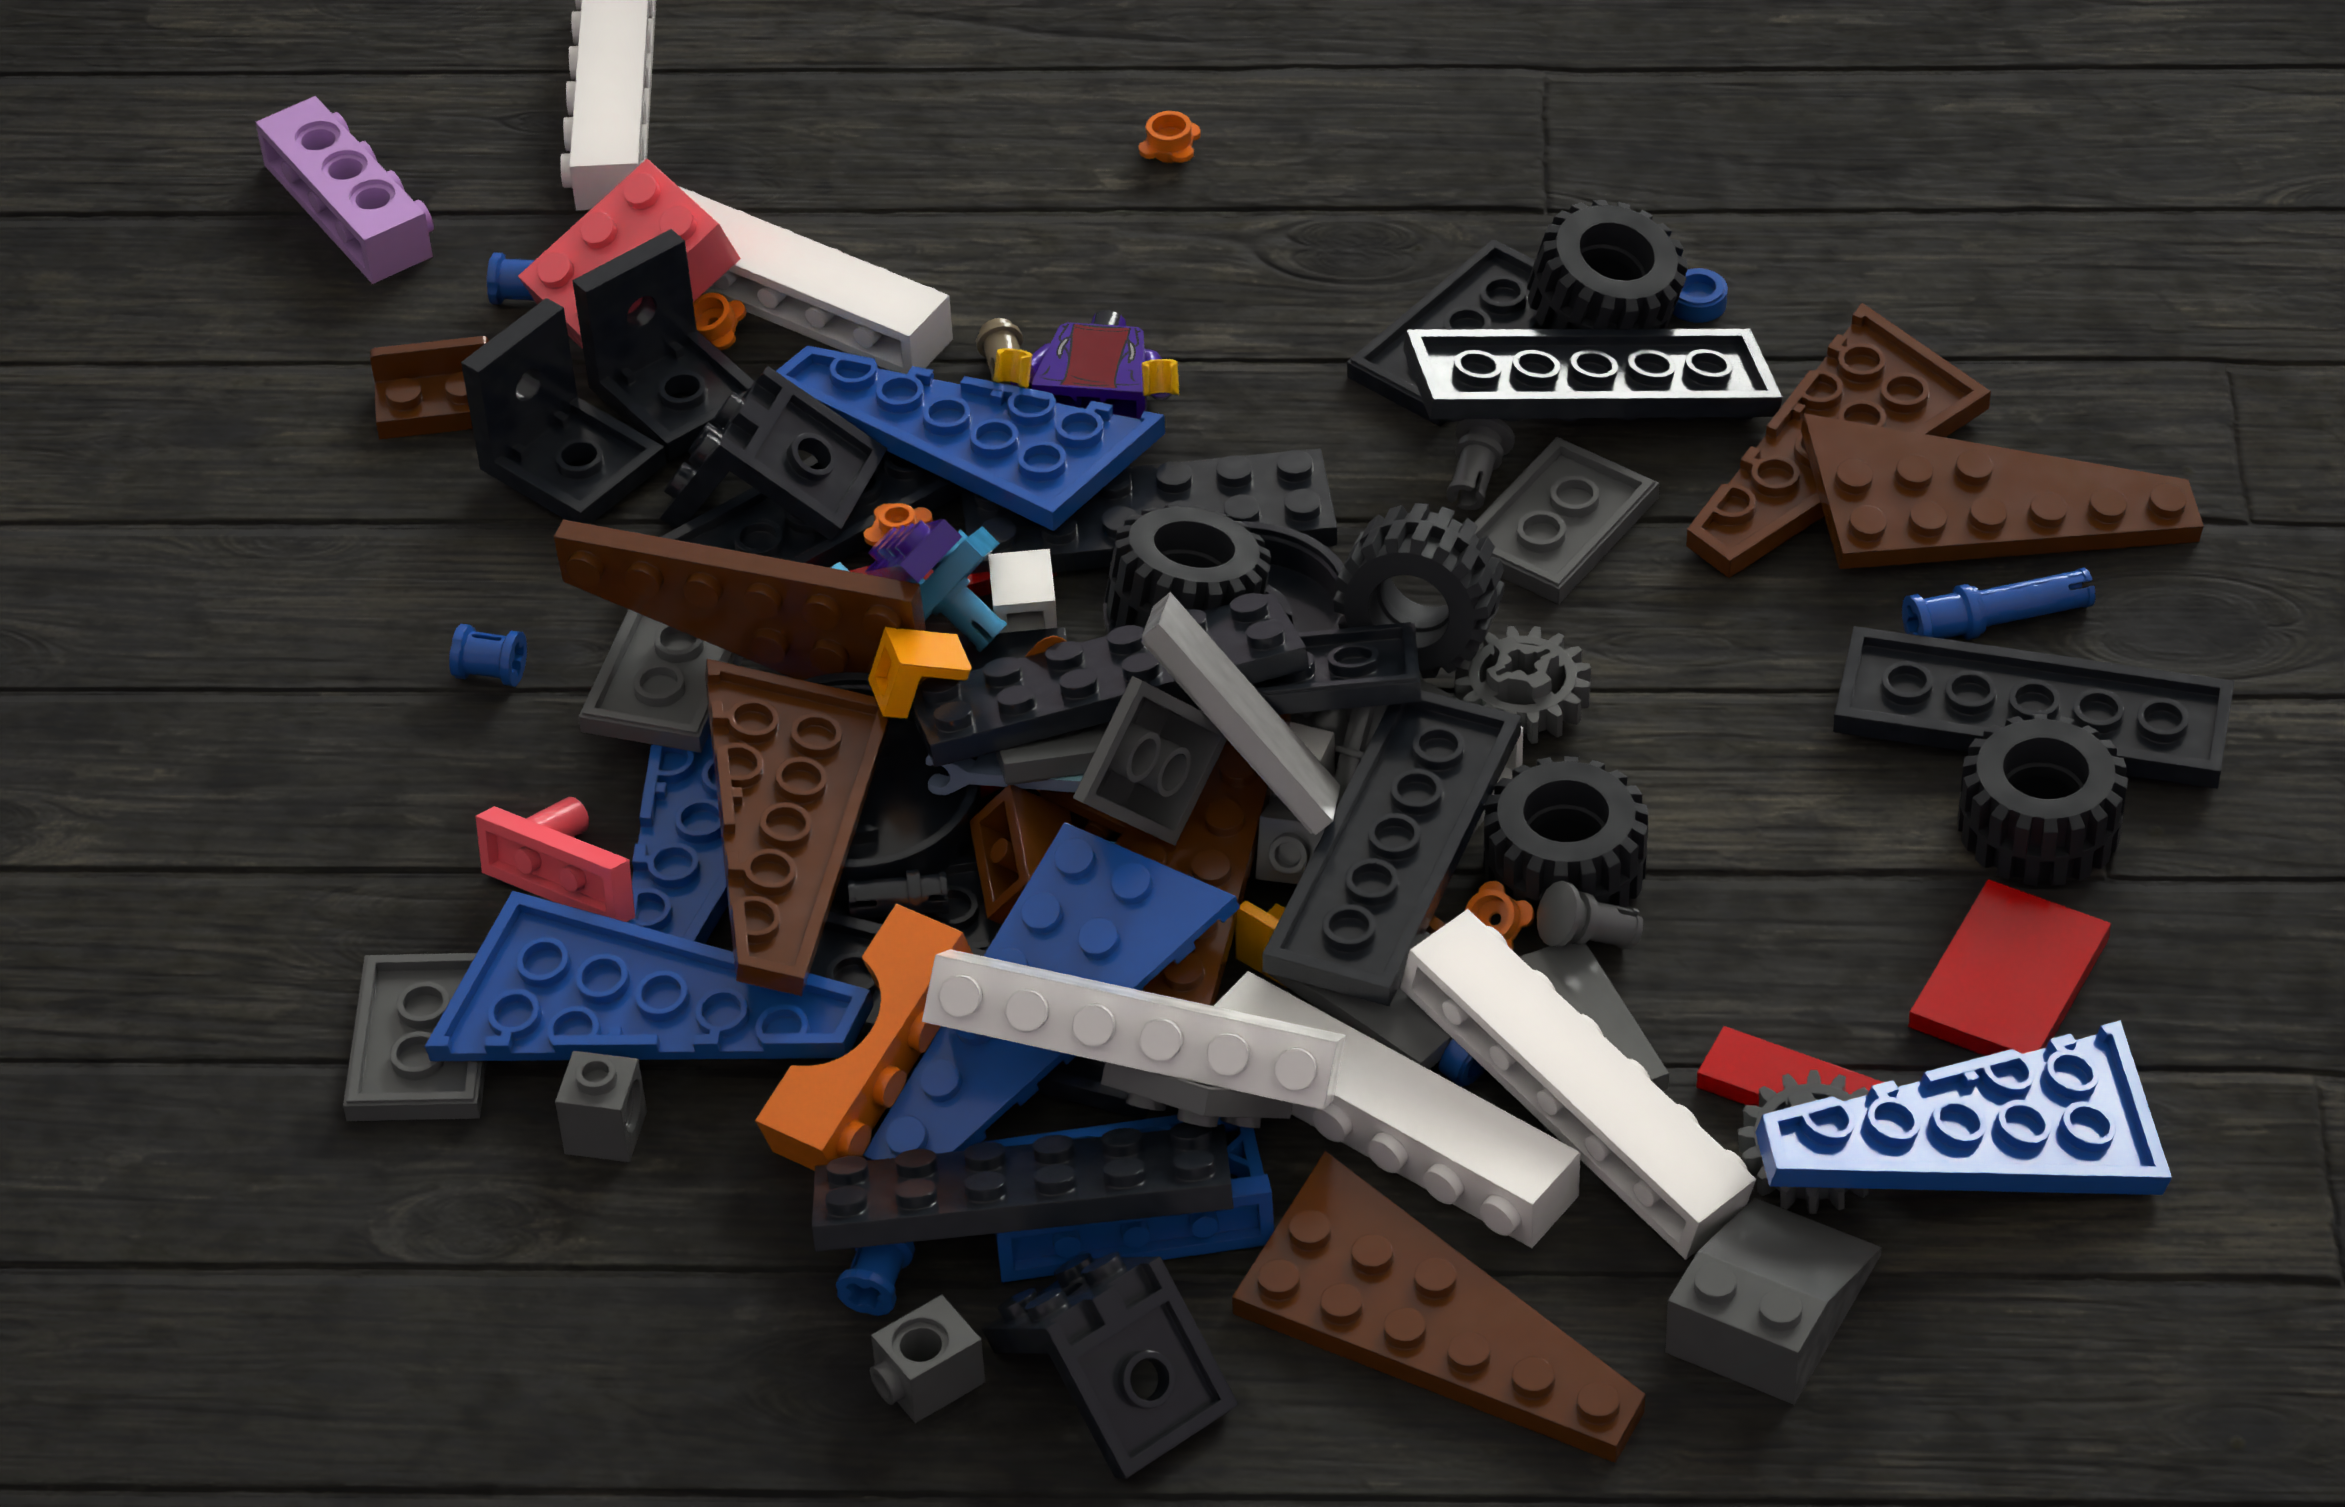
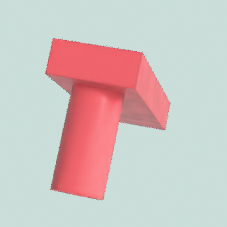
(551, 863)

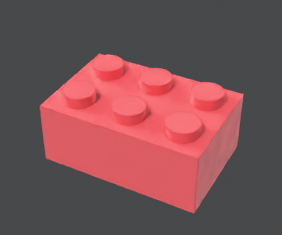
(625, 218)

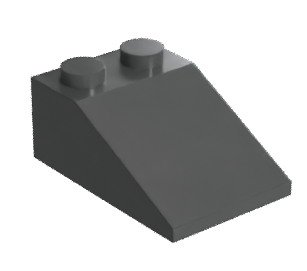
(1152, 762)
(1767, 1298)

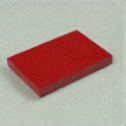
(2009, 973)

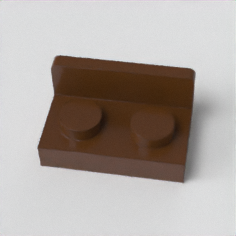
(422, 387)

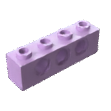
(345, 189)

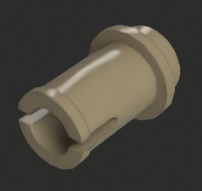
(996, 335)

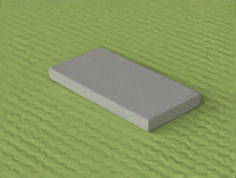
(1241, 714)

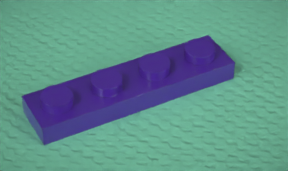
(912, 550)

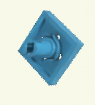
(948, 590)

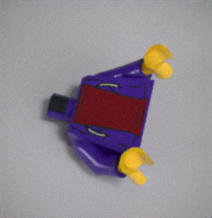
(1093, 363)

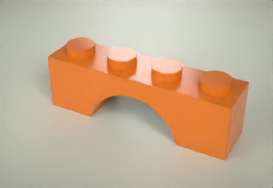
(835, 1105)

